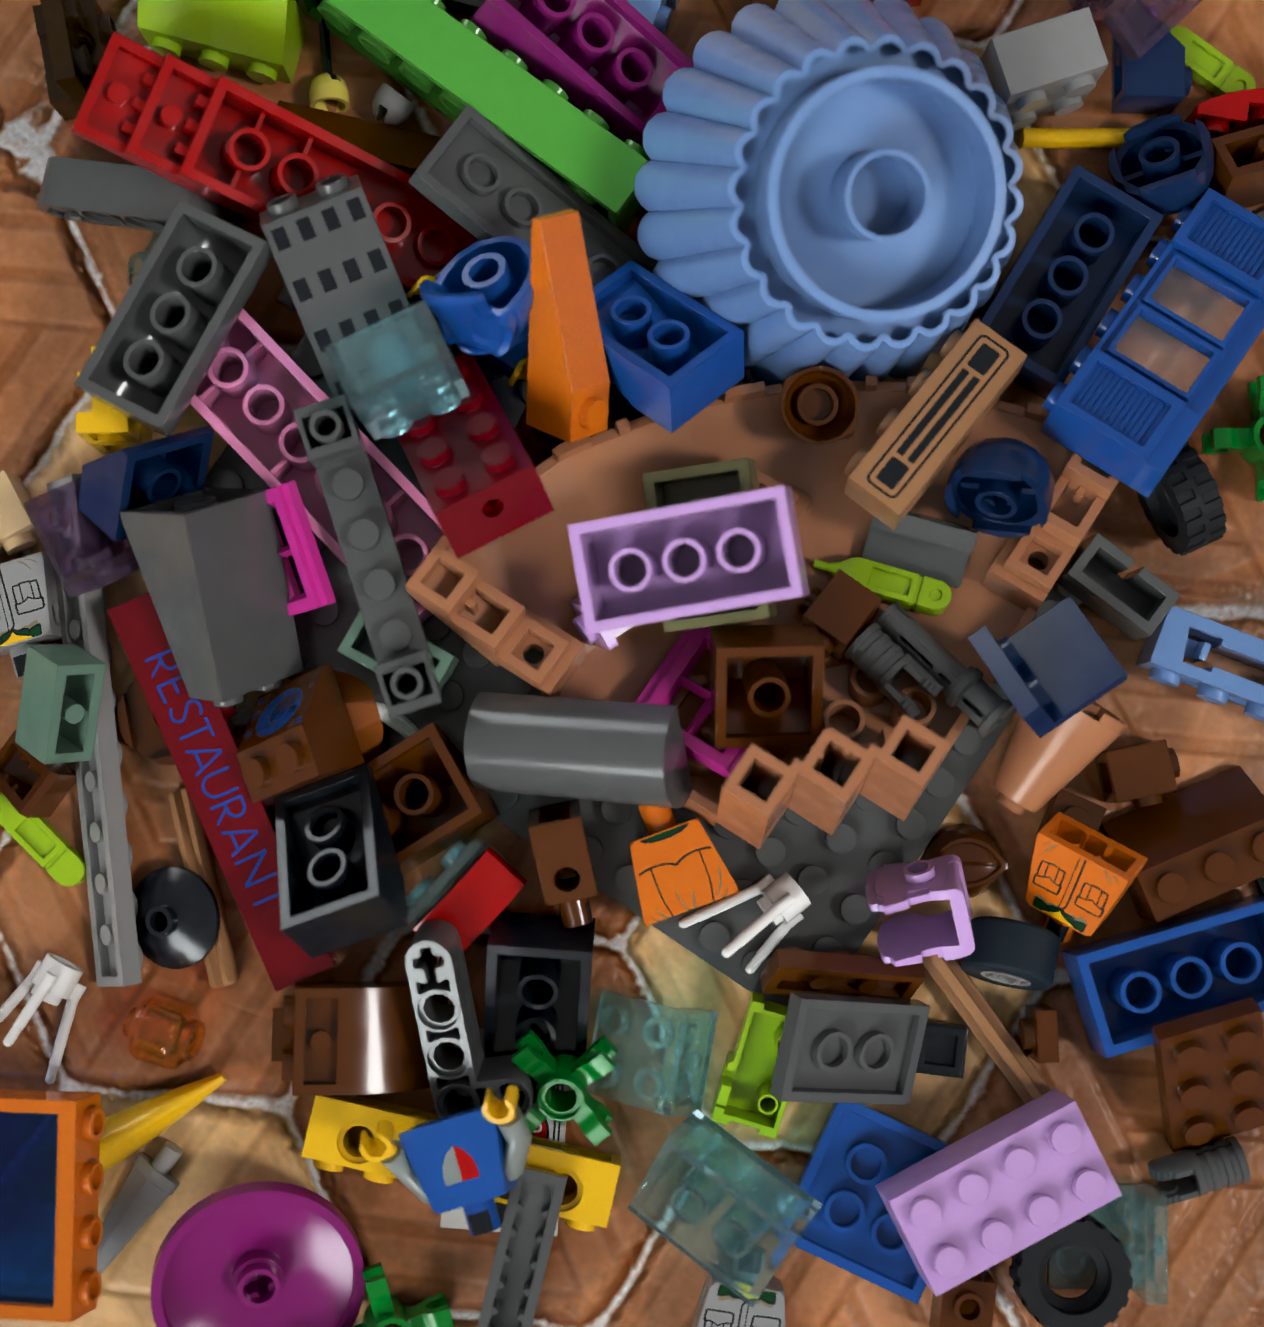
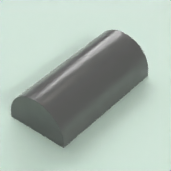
(175, 318)
(577, 749)

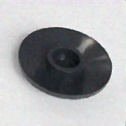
(190, 915)

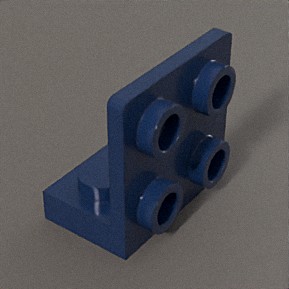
(1051, 666)

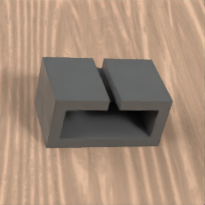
(1129, 604)

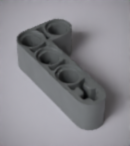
(117, 195)
(457, 1024)

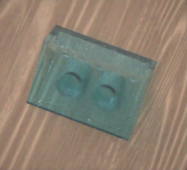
(724, 1206)

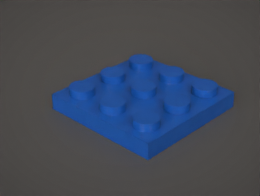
(853, 1225)

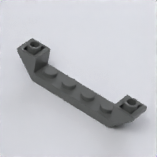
(371, 555)

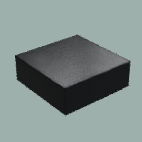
(943, 1049)

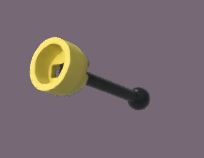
(327, 85)

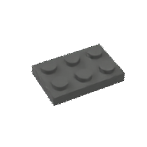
(849, 1049)

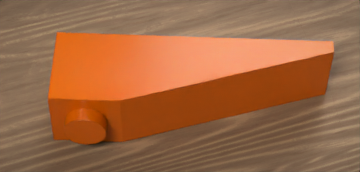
(565, 344)

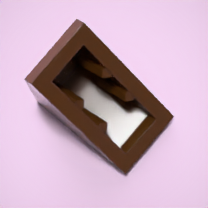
(31, 785)

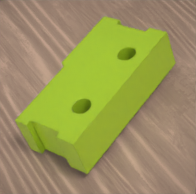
(750, 1070)

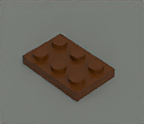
(1211, 1073)

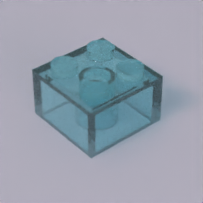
(398, 372)

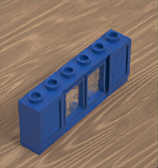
(1167, 347)

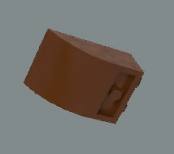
(350, 1038)

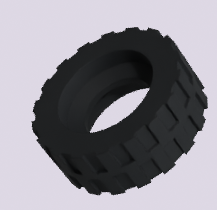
(1186, 505)
(1096, 1305)

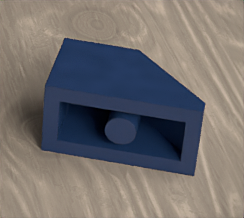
(1150, 83)

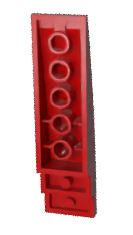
(249, 150)

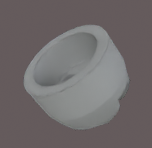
(392, 105)

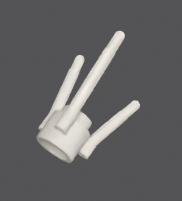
(781, 903)
(49, 982)

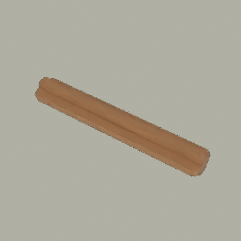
(198, 857)
(987, 1027)

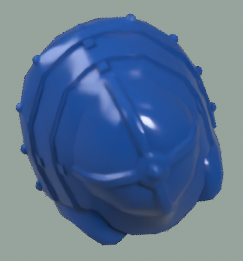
(484, 296)

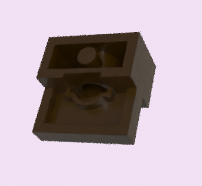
(66, 36)

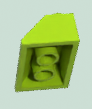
(237, 34)

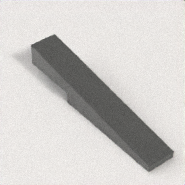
(523, 1249)

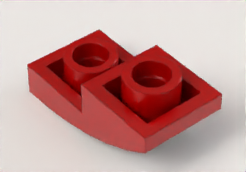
(1230, 111)
(477, 896)

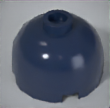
(1164, 163)
(1001, 487)

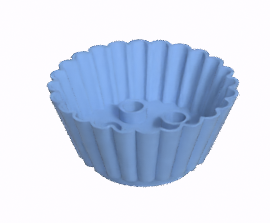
(832, 186)

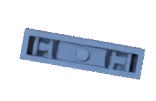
(1170, 643)

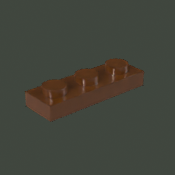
(838, 974)

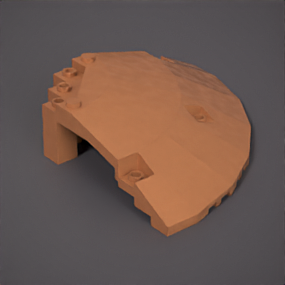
(521, 586)

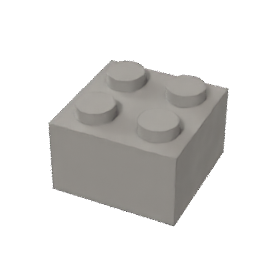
(1046, 66)

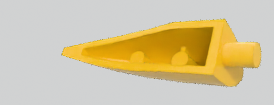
(139, 1124)

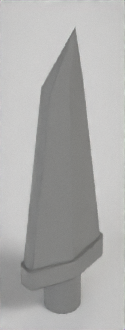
(138, 1199)

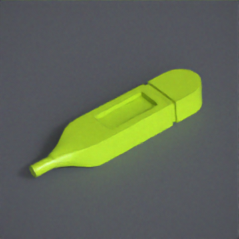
(1210, 67)
(894, 584)
(44, 844)

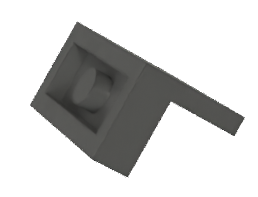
(922, 546)

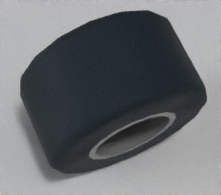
(1012, 953)

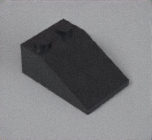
(337, 864)
(537, 983)

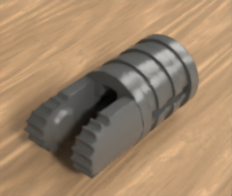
(885, 662)
(1200, 1170)

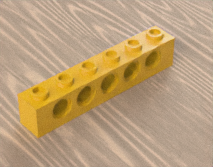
(331, 1148)

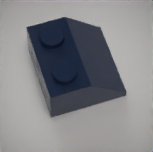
(143, 476)

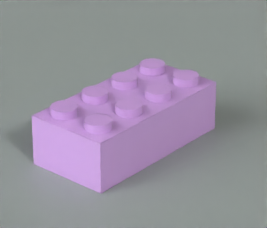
(688, 559)
(998, 1190)

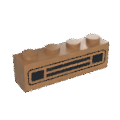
(933, 423)

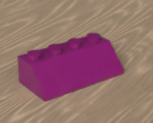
(593, 50)

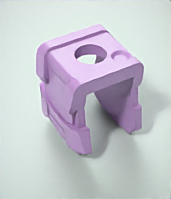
(908, 935)

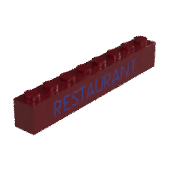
(204, 752)

